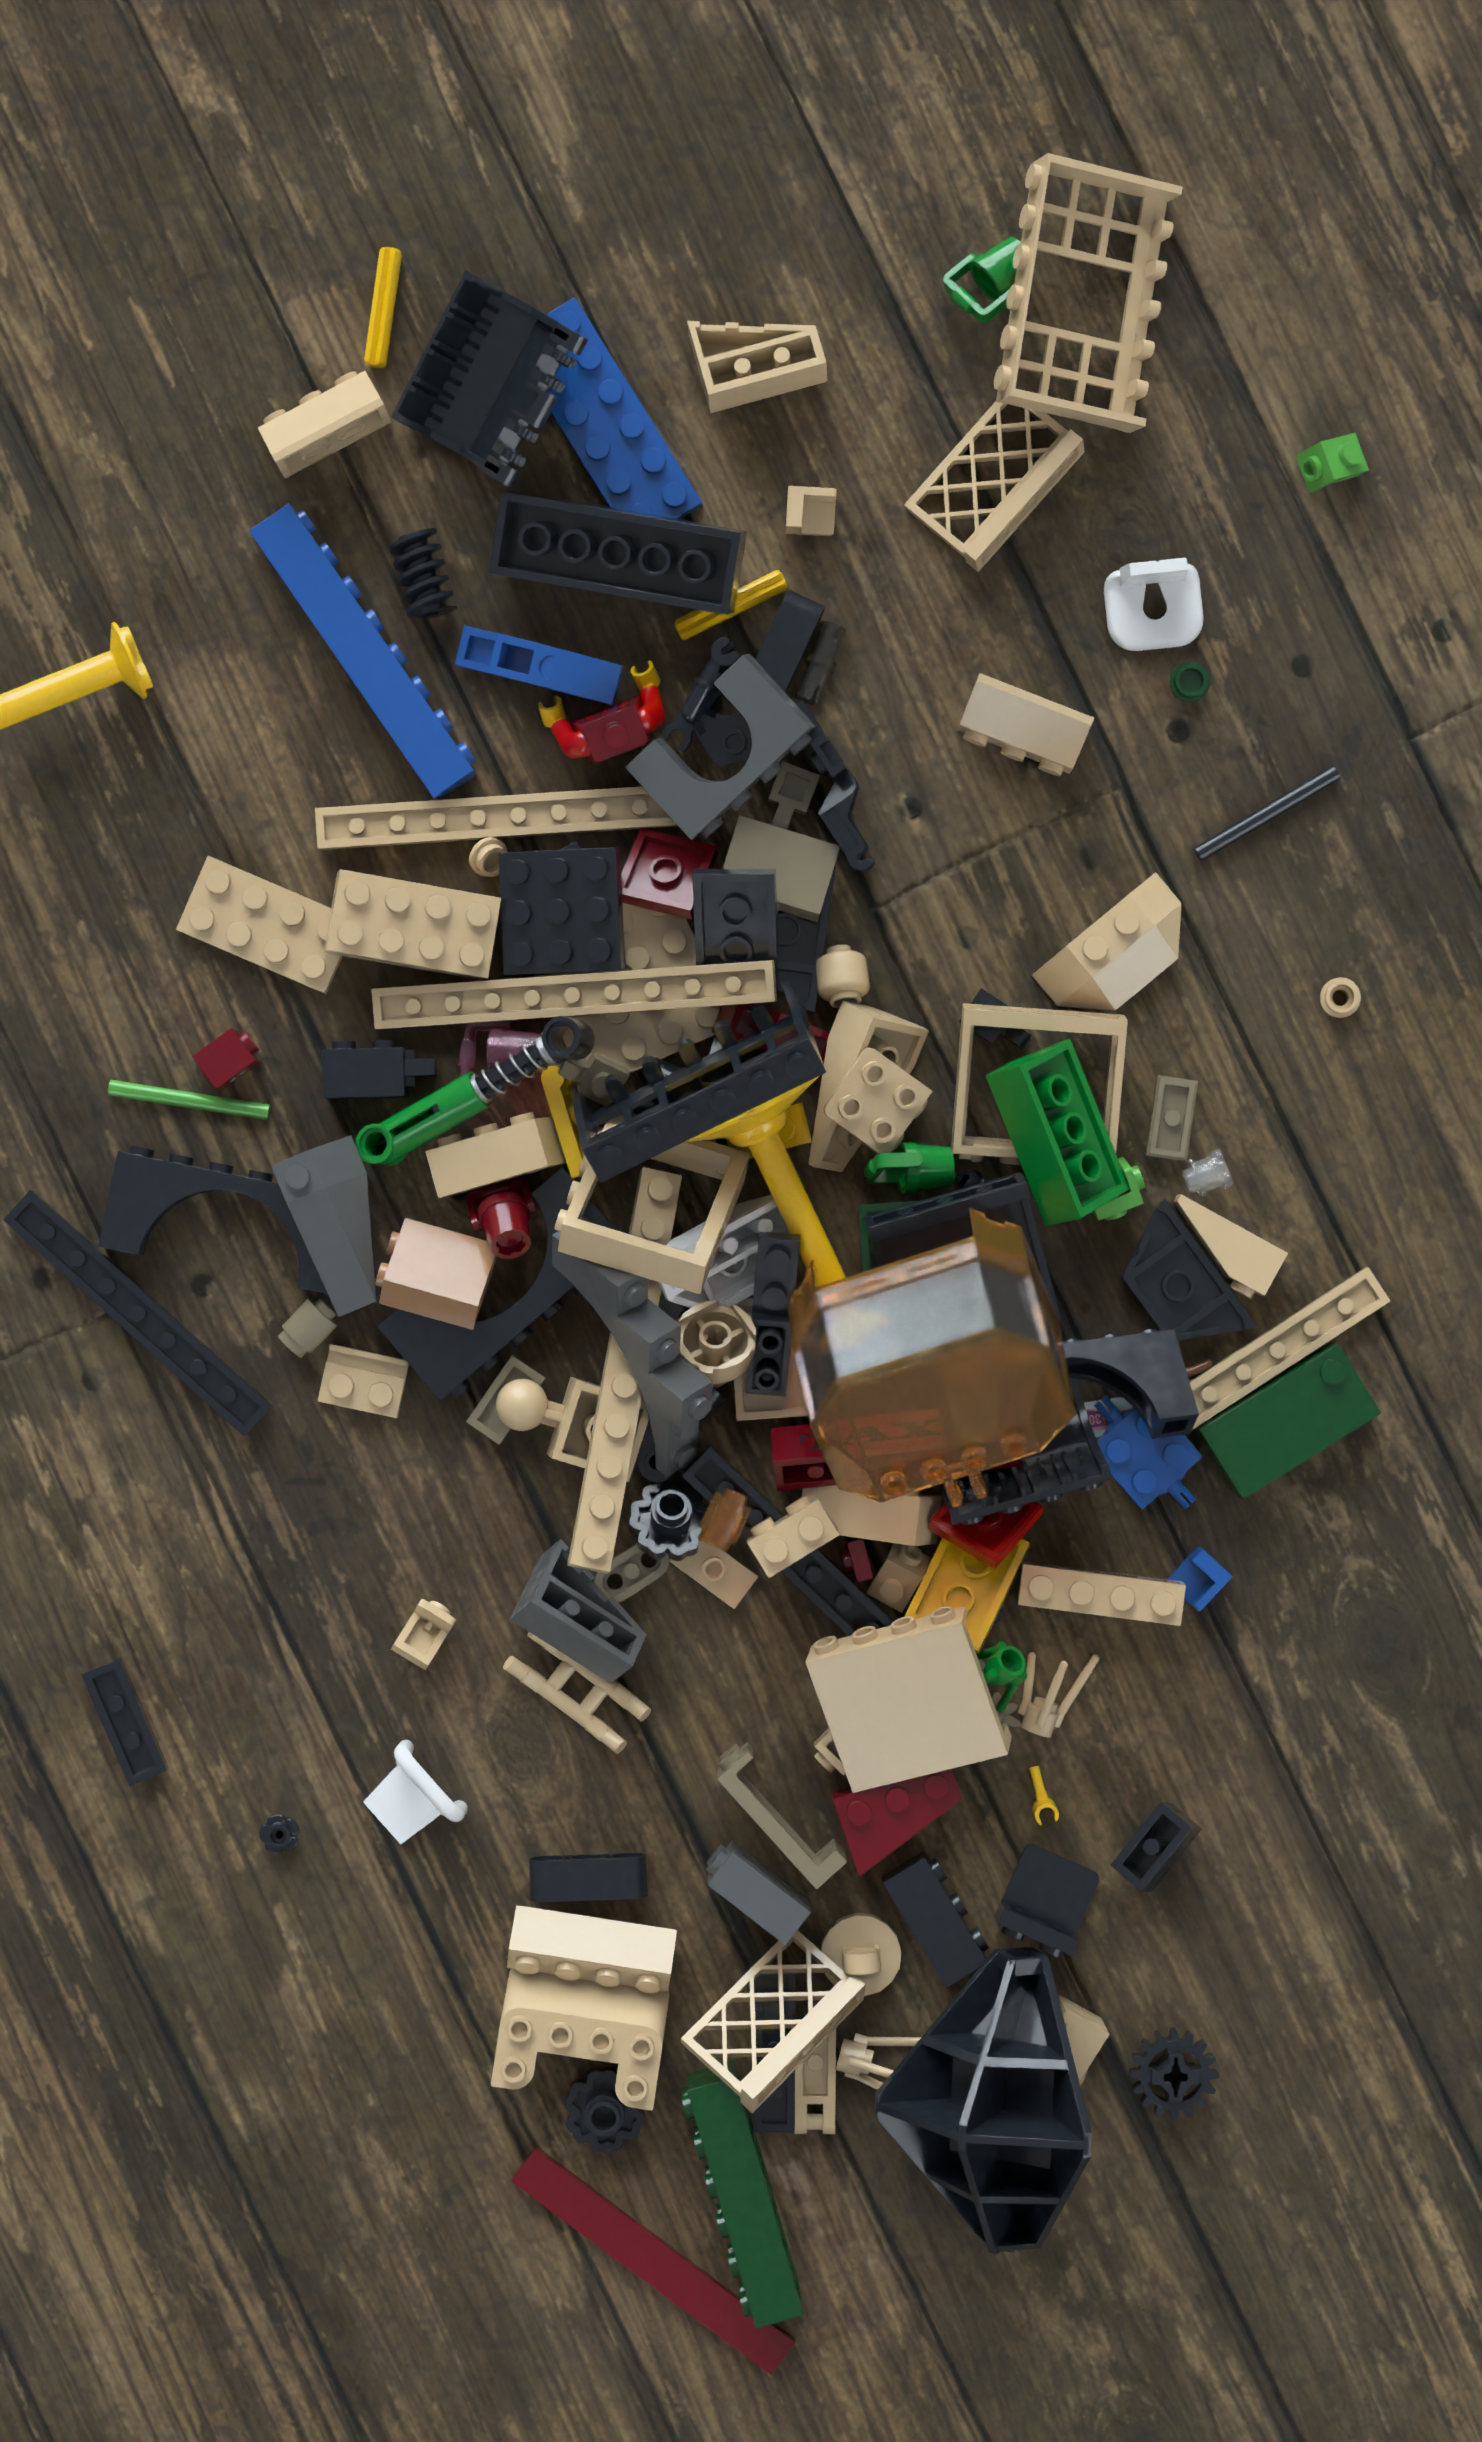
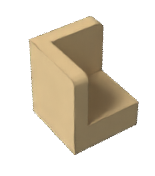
(810, 511)

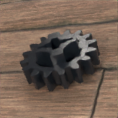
(1190, 2073)

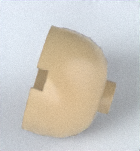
(717, 1340)

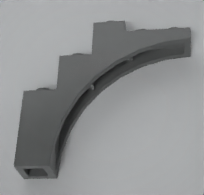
(650, 1340)

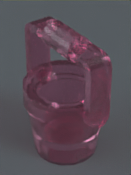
(500, 1044)

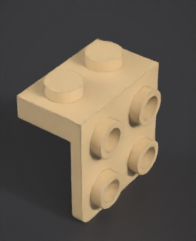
(877, 1101)

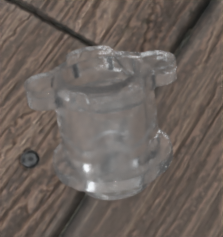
(1207, 1174)

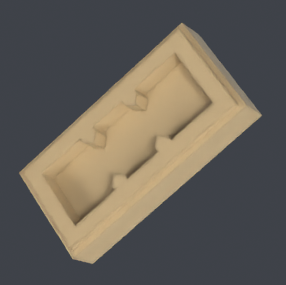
(718, 1573)

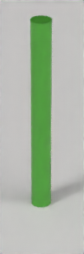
(189, 1100)

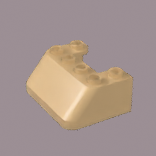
(584, 2023)

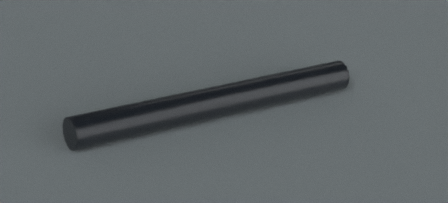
(1267, 813)

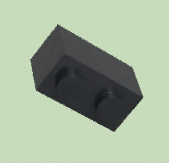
(1156, 1847)

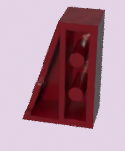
(889, 1815)

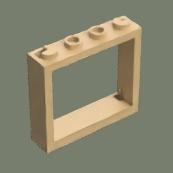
(1035, 1019)
(644, 1256)

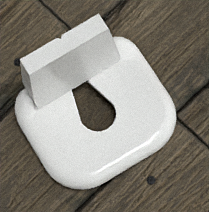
(1124, 605)
(410, 1797)

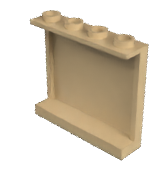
(906, 1699)

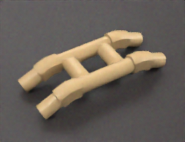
(583, 1712)

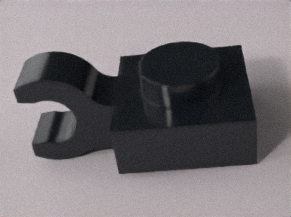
(1016, 1036)

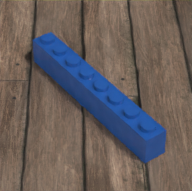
(363, 652)

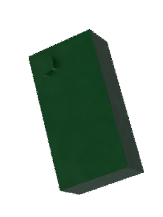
(1287, 1420)

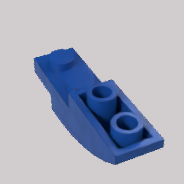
(539, 665)

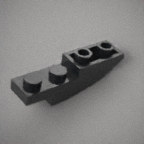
(770, 1315)

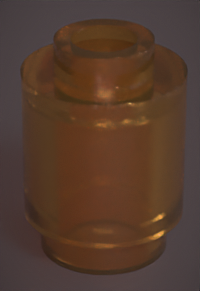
(724, 1519)

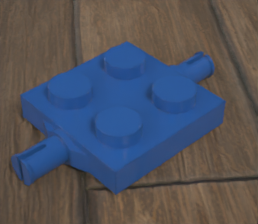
(1144, 1464)

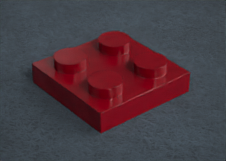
(661, 872)

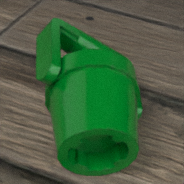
(992, 274)
(913, 1167)

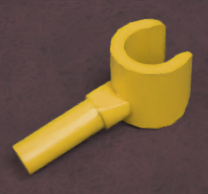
(1042, 1800)

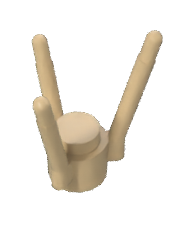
(1041, 1715)
(856, 2059)

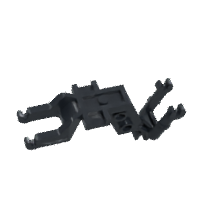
(730, 742)

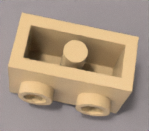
(792, 1536)

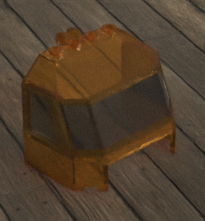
(932, 1365)

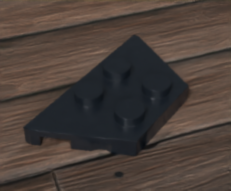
(799, 948)
(1180, 1283)

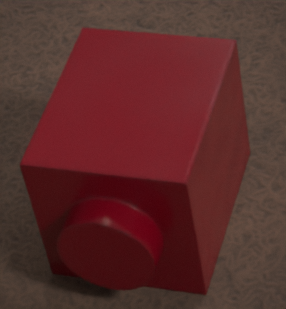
(227, 1058)

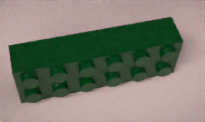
(745, 2198)

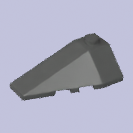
(331, 1209)

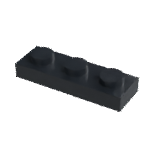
(125, 1721)

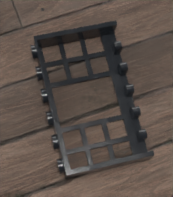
(670, 1125)

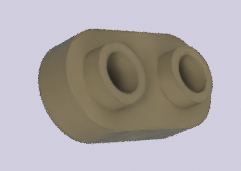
(633, 1572)

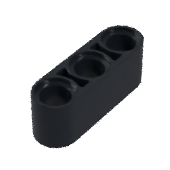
(789, 637)
(588, 1877)

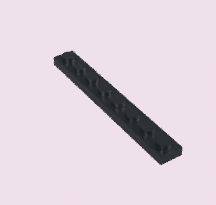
(138, 1313)

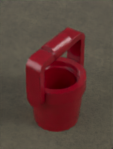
(503, 1215)

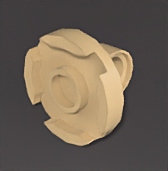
(864, 1948)

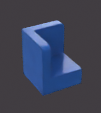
(1202, 1578)

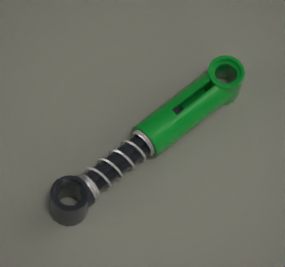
(470, 1094)

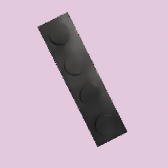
(778, 2110)

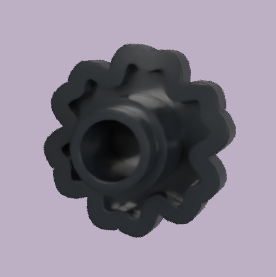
(668, 1520)
(599, 2114)

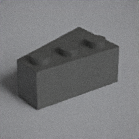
(577, 1617)

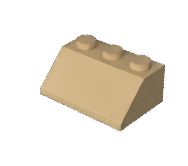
(324, 423)
(1024, 725)

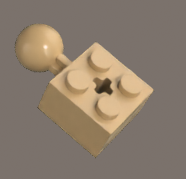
(525, 1405)

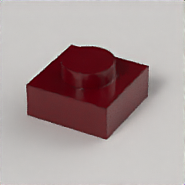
(856, 1560)

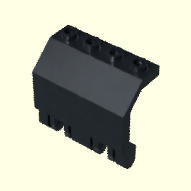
(488, 377)

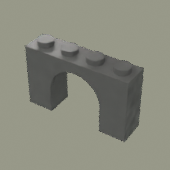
(775, 730)

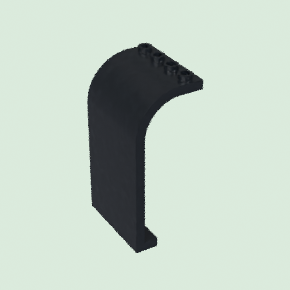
(1073, 1456)

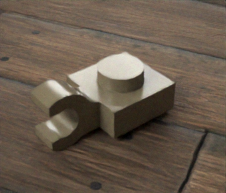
(792, 792)
(591, 1076)

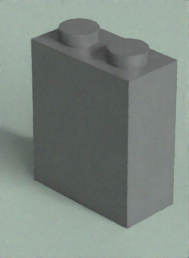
(757, 1891)

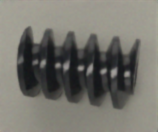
(420, 575)

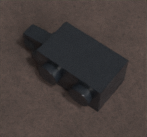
(371, 1072)

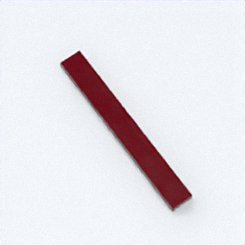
(650, 2258)

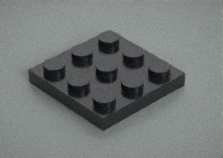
(562, 911)

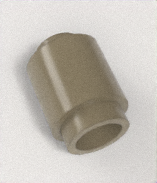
(308, 1326)

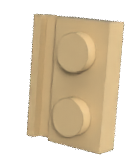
(363, 1381)

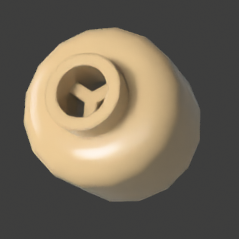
(842, 975)

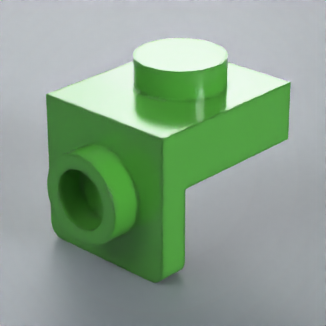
(1332, 462)
(1131, 1198)

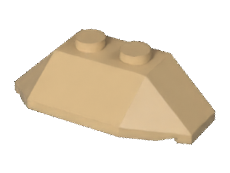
(1117, 951)

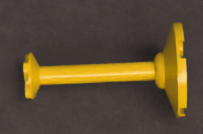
(79, 680)
(759, 1131)

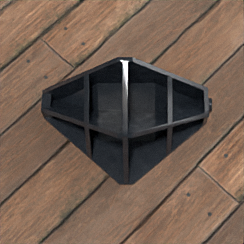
(995, 2103)

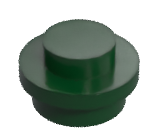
(1190, 682)

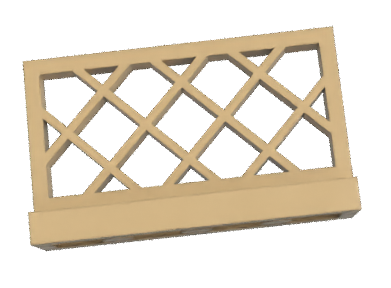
(1018, 503)
(798, 2043)

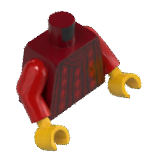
(611, 728)

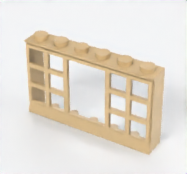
(1138, 308)

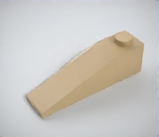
(852, 1031)

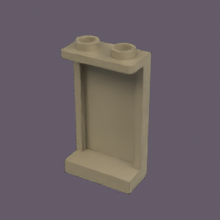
(814, 1866)

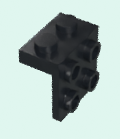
(1046, 1900)

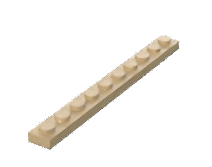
(488, 817)
(574, 994)
(619, 1399)

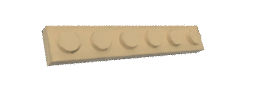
(1287, 1343)

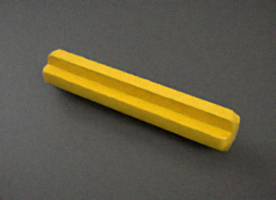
(383, 307)
(747, 597)

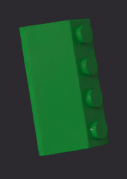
(1057, 1133)

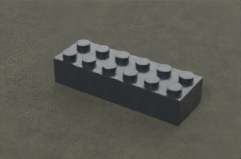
(617, 552)

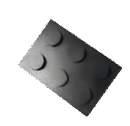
(735, 916)

